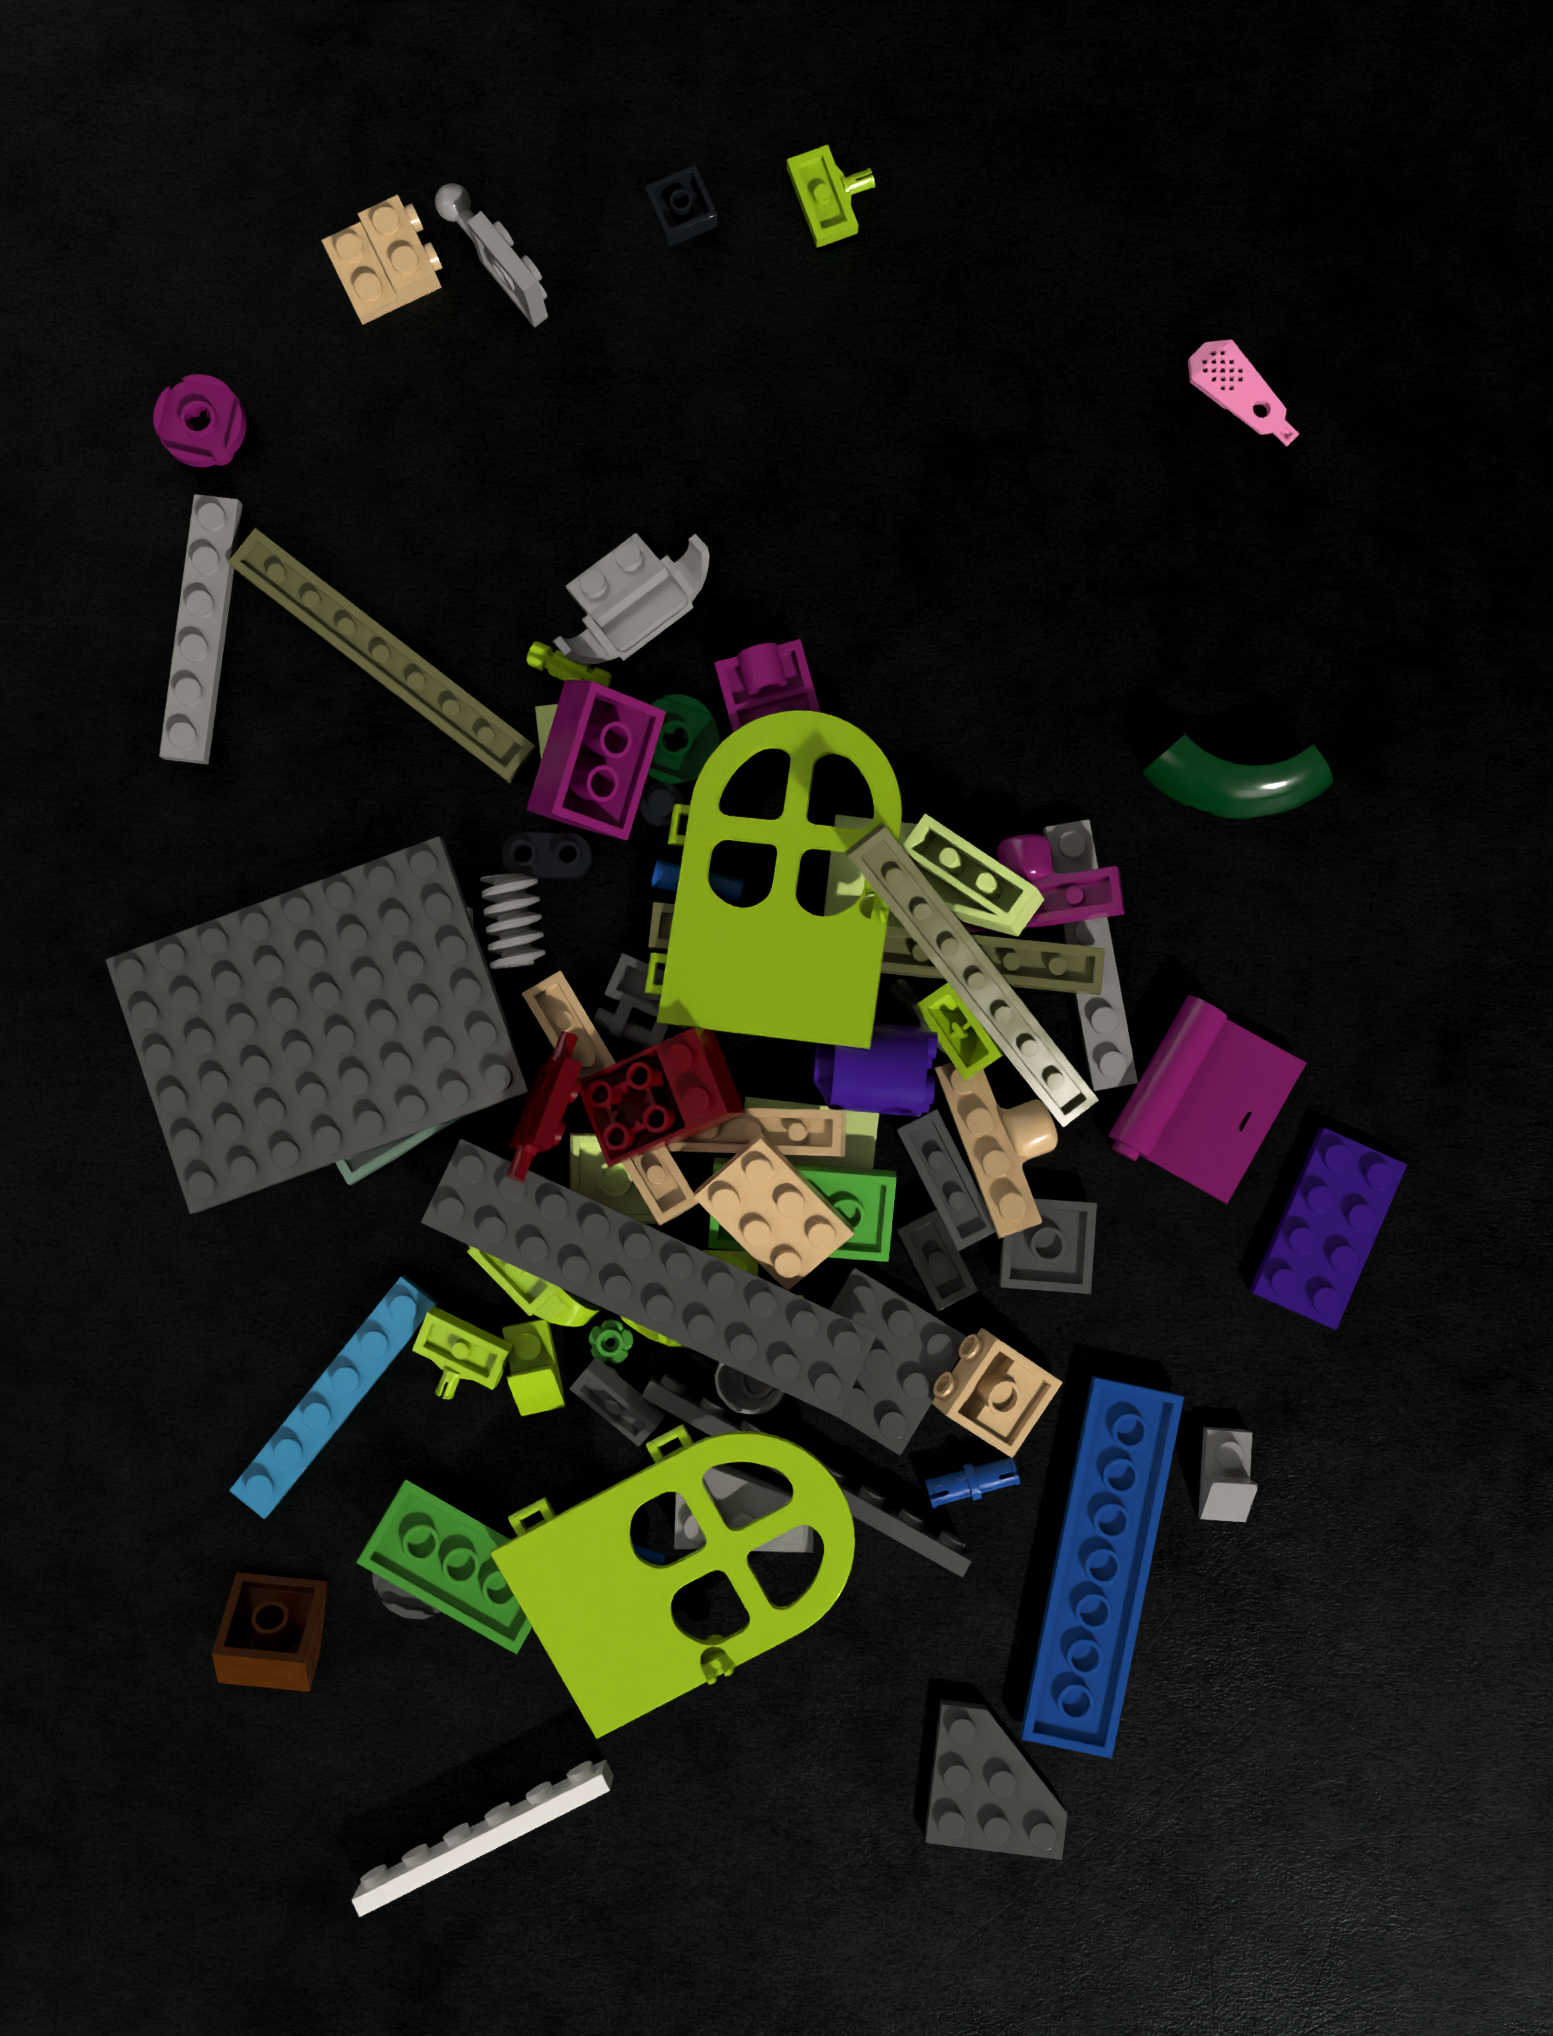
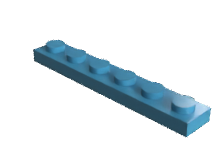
(333, 1397)

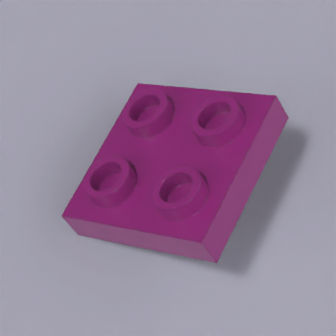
(766, 682)

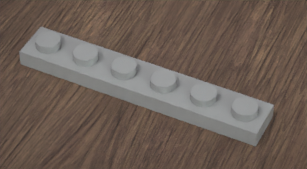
(200, 629)
(1099, 1016)

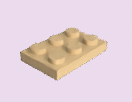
(774, 1212)

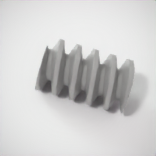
(512, 920)

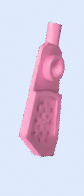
(1244, 394)

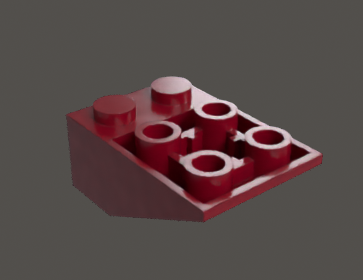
(661, 1096)

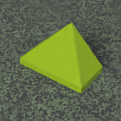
(958, 1031)

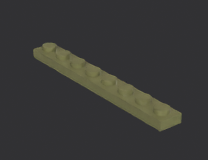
(382, 655)
(971, 974)

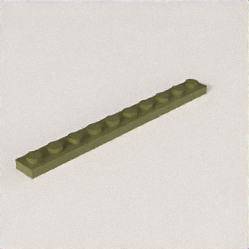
(1018, 961)

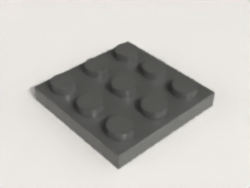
(902, 1362)

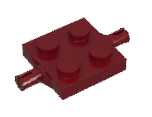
(542, 1114)

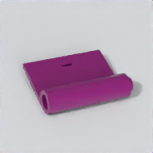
(1197, 1099)

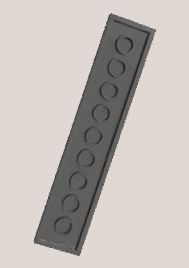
(650, 1278)

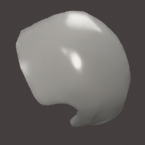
(744, 1392)

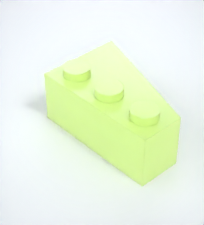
(971, 881)

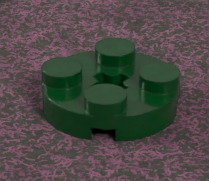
(698, 729)

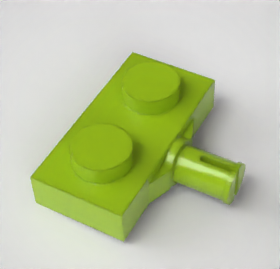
(826, 194)
(461, 1351)

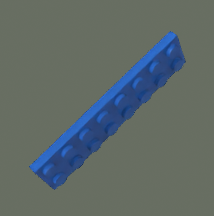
(1101, 1567)

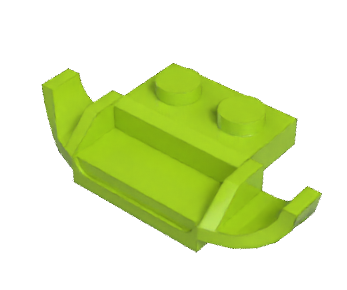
(535, 1294)

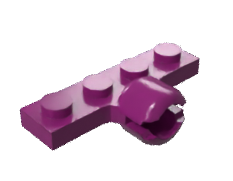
(1066, 896)

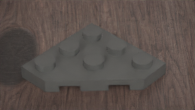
(987, 1789)

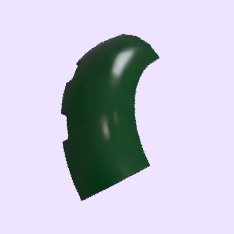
(1236, 789)

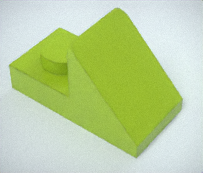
(534, 1367)

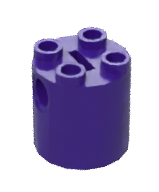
(879, 1079)

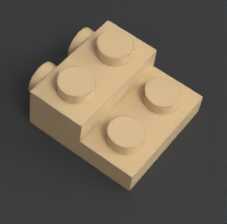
(383, 259)
(995, 1391)

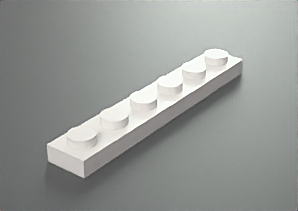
(468, 1843)

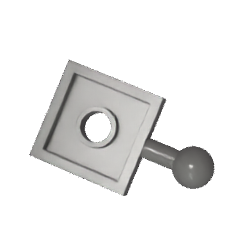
(493, 244)

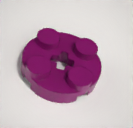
(187, 399)

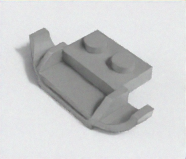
(632, 599)

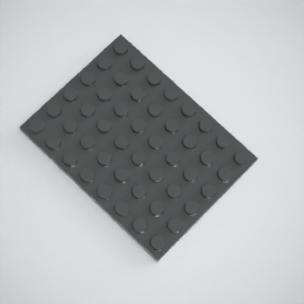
(317, 1025)

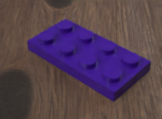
(1328, 1228)

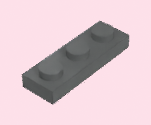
(946, 1179)

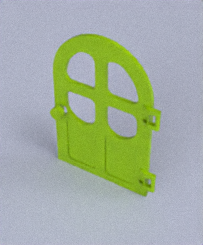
(773, 962)
(610, 1610)

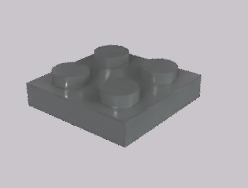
(1053, 1253)

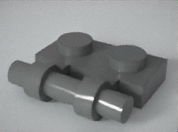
(629, 987)

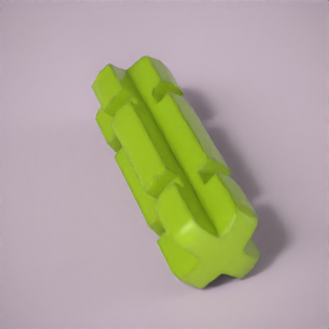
(558, 665)

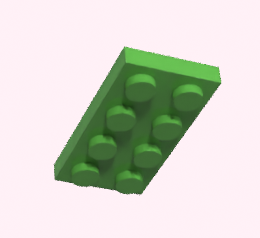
(859, 1194)
(446, 1563)

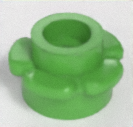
(611, 1329)

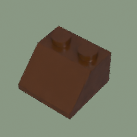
(271, 1632)

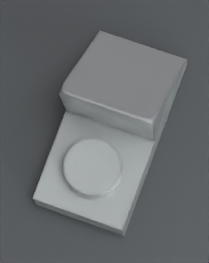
(1225, 1475)

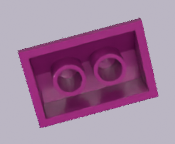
(596, 759)

